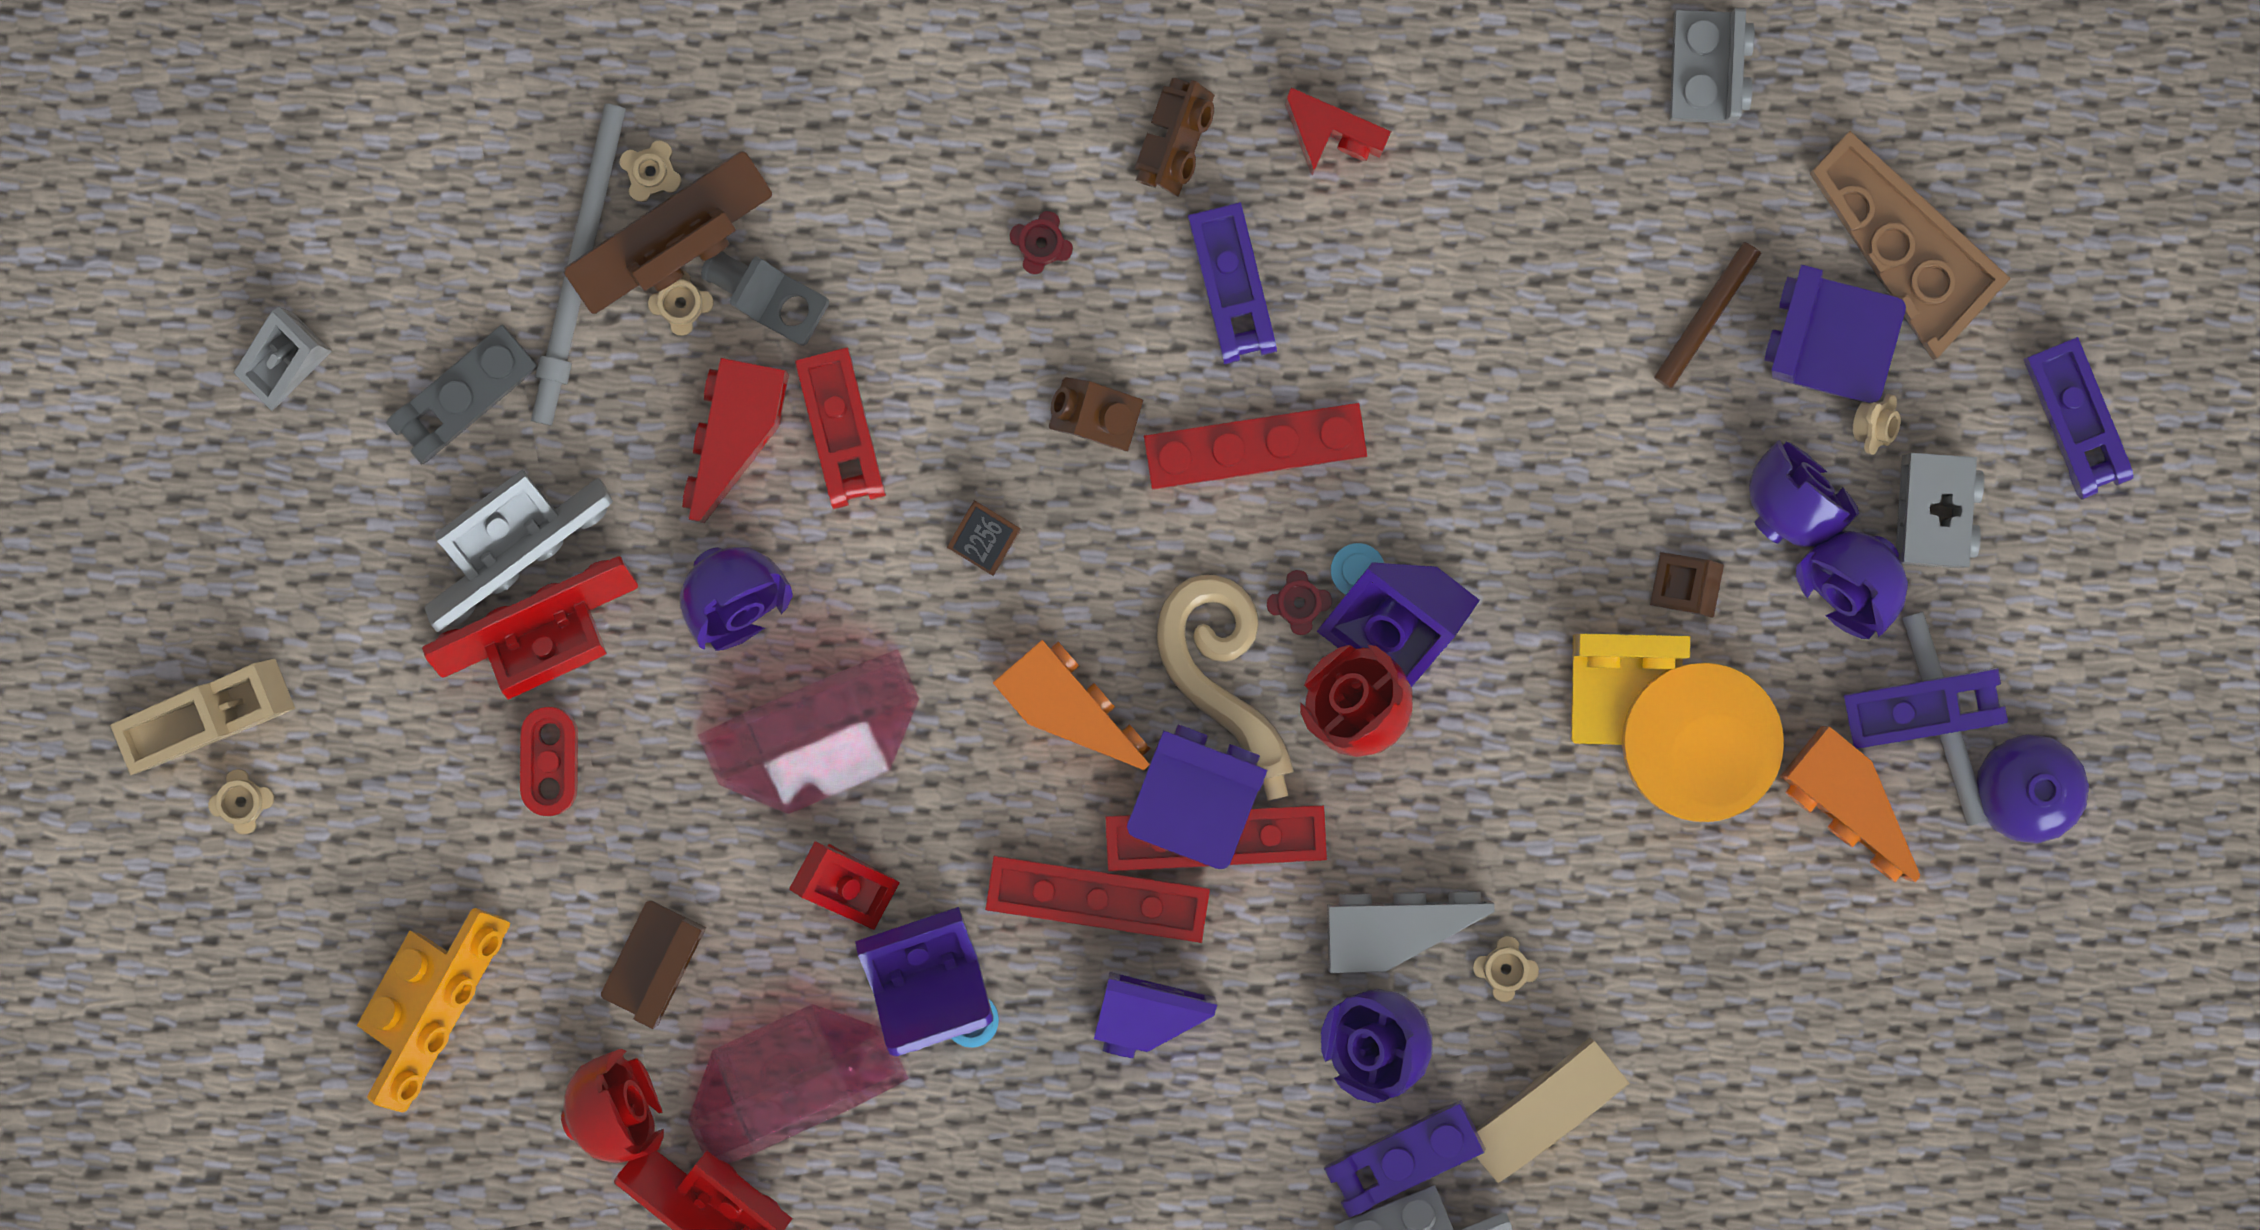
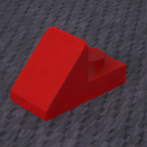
(1317, 121)
(844, 885)

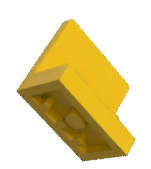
(1611, 674)

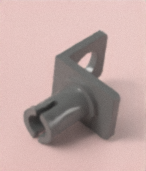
(761, 293)

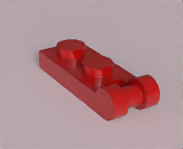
(839, 425)

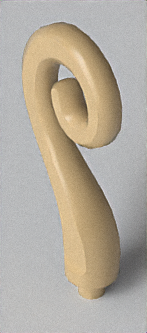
(1242, 720)

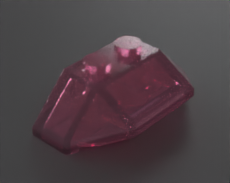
(816, 736)
(789, 1080)

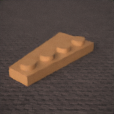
(1908, 244)

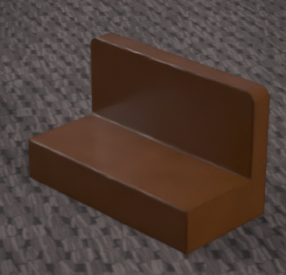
(652, 963)

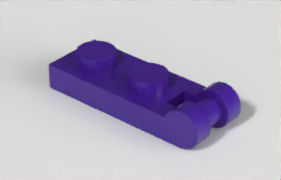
(1231, 280)
(2078, 416)
(1923, 709)
(1406, 1157)

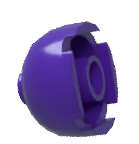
(1797, 499)
(1858, 579)
(729, 593)
(2032, 788)
(1377, 1044)

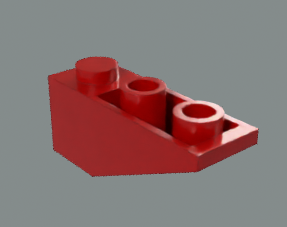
(740, 423)

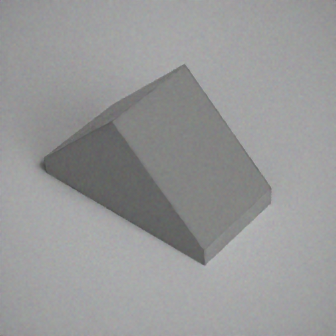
(280, 357)

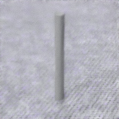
(1952, 743)

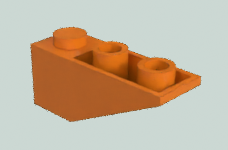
(1055, 701)
(1848, 790)

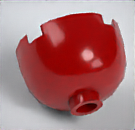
(1357, 701)
(610, 1110)

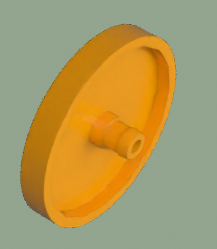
(1703, 742)

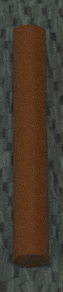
(1707, 315)

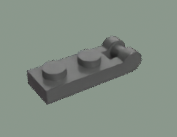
(464, 393)

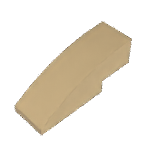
(202, 716)
(1549, 1109)

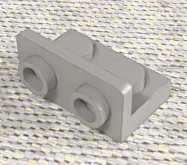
(1710, 66)

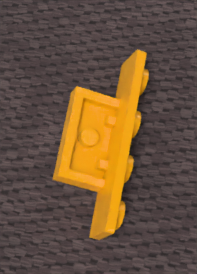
(423, 1001)

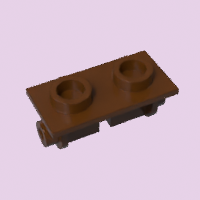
(1186, 113)

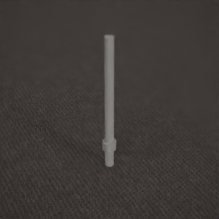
(553, 368)

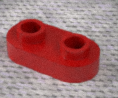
(546, 761)

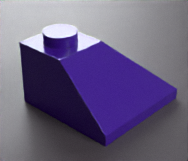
(1402, 611)
(1147, 1014)

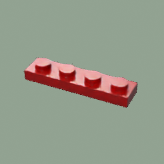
(1255, 446)
(1267, 837)
(1097, 899)

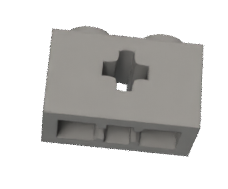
(1918, 532)

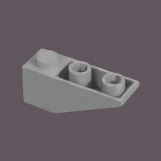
(1383, 935)

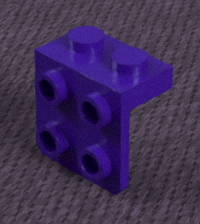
(1835, 337)
(1196, 797)
(925, 982)

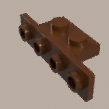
(670, 235)

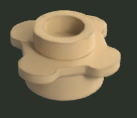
(664, 178)
(681, 318)
(1877, 423)
(225, 803)
(1506, 984)

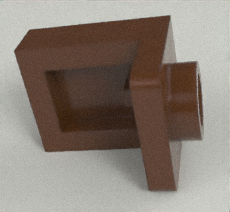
(1095, 413)

